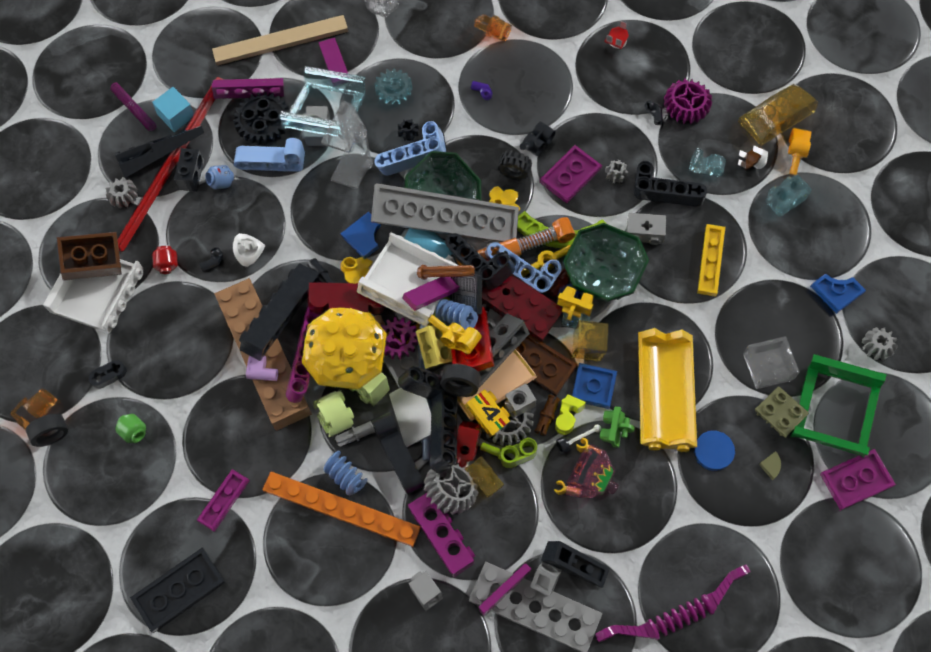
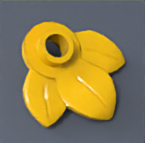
(505, 197)
(355, 268)

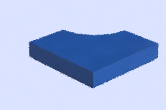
(362, 235)
(837, 293)

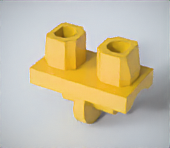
(574, 306)

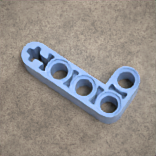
(407, 155)
(271, 158)
(535, 274)

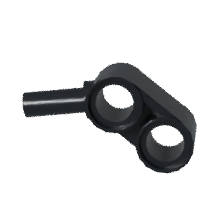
(538, 139)

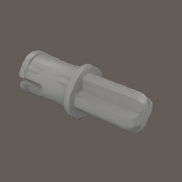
(354, 434)

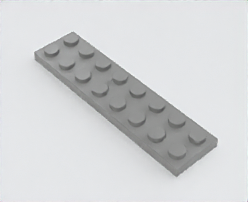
(443, 213)

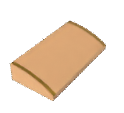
(507, 377)

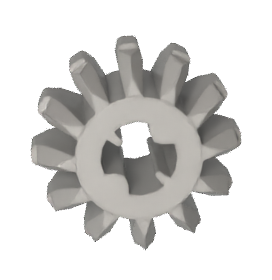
(121, 192)
(879, 343)

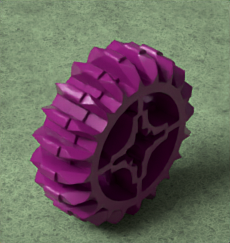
(690, 96)

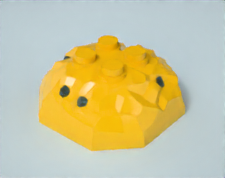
(344, 348)

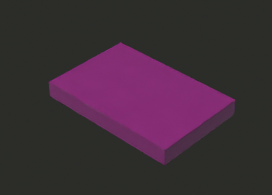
(570, 174)
(857, 479)

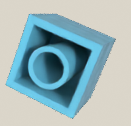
(173, 109)

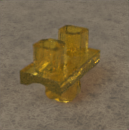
(484, 477)

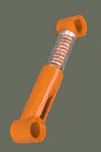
(560, 231)

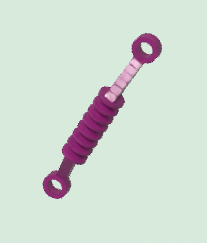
(651, 630)

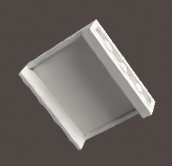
(396, 274)
(96, 299)

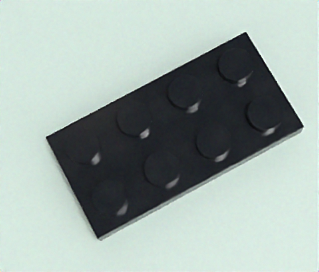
(177, 590)

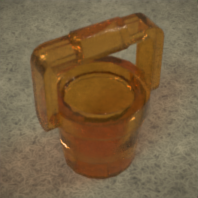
(496, 27)
(37, 405)

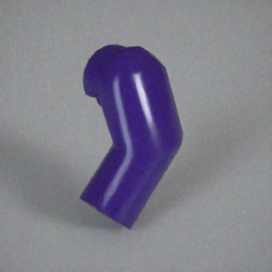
(483, 88)

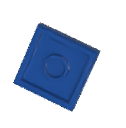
(594, 385)

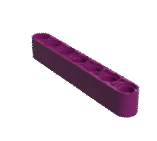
(296, 380)

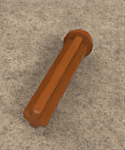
(445, 271)

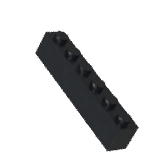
(278, 313)

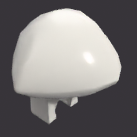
(247, 249)

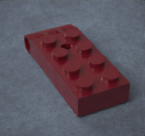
(523, 303)

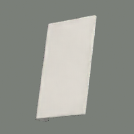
(412, 416)

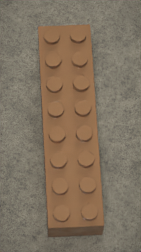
(239, 308)

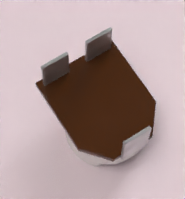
(756, 157)

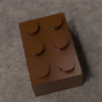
(89, 256)

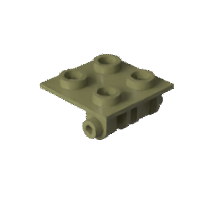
(781, 412)

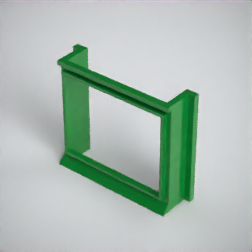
(848, 373)

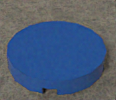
(714, 450)

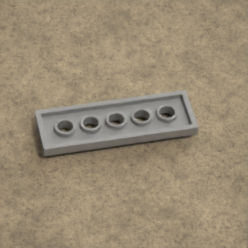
(539, 622)

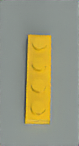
(711, 260)

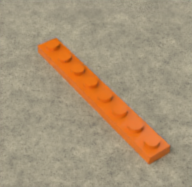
(342, 509)

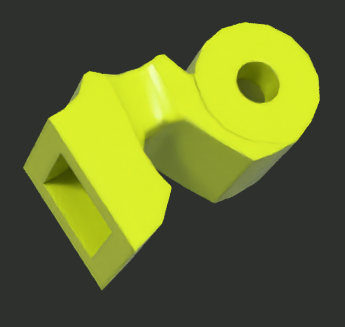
(566, 421)

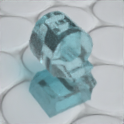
(712, 165)

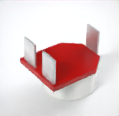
(618, 36)

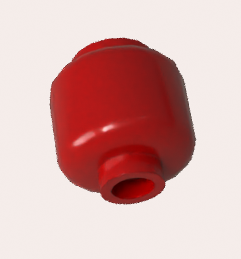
(164, 259)

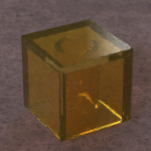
(590, 340)

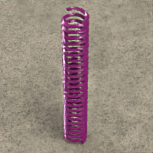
(130, 107)

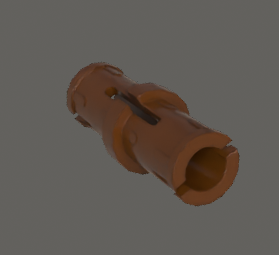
(547, 415)

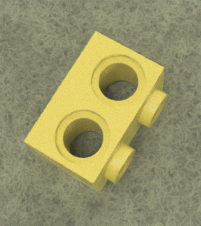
(432, 349)

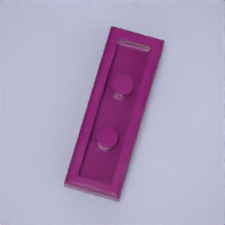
(332, 56)
(430, 292)
(223, 500)
(504, 589)

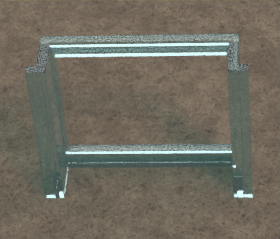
(323, 80)

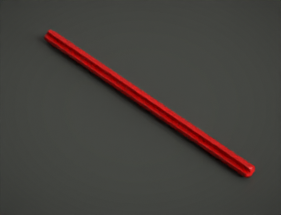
(163, 174)

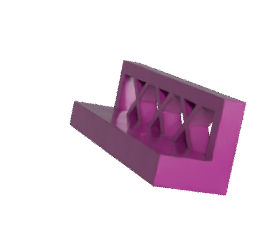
(245, 87)

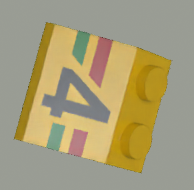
(487, 412)

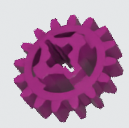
(402, 331)

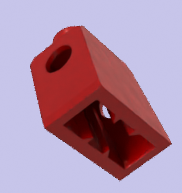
(468, 435)

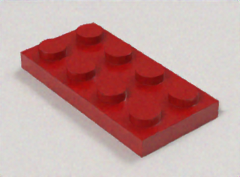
(481, 355)

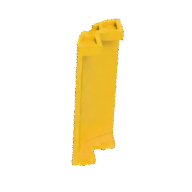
(667, 390)

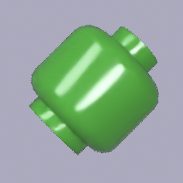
(130, 428)

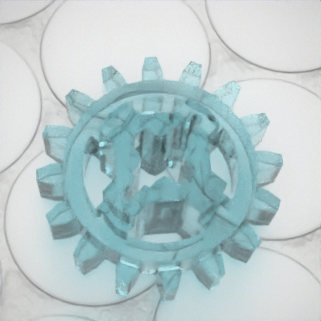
(393, 86)

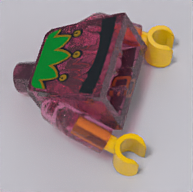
(591, 474)

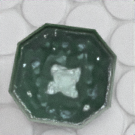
(445, 175)
(605, 262)

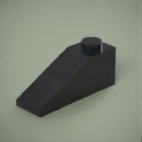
(575, 563)

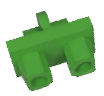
(619, 427)

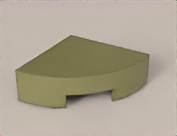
(772, 465)

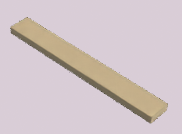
(280, 40)

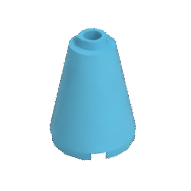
(428, 241)

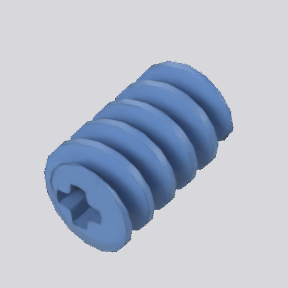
(454, 312)
(343, 475)

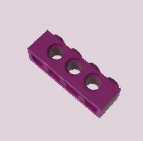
(455, 563)

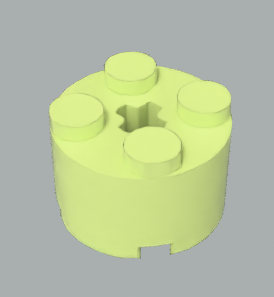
(333, 413)

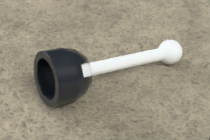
(565, 444)

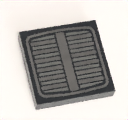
(469, 291)

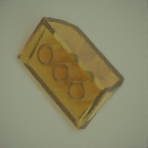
(778, 113)

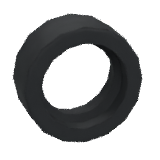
(460, 380)
(46, 430)

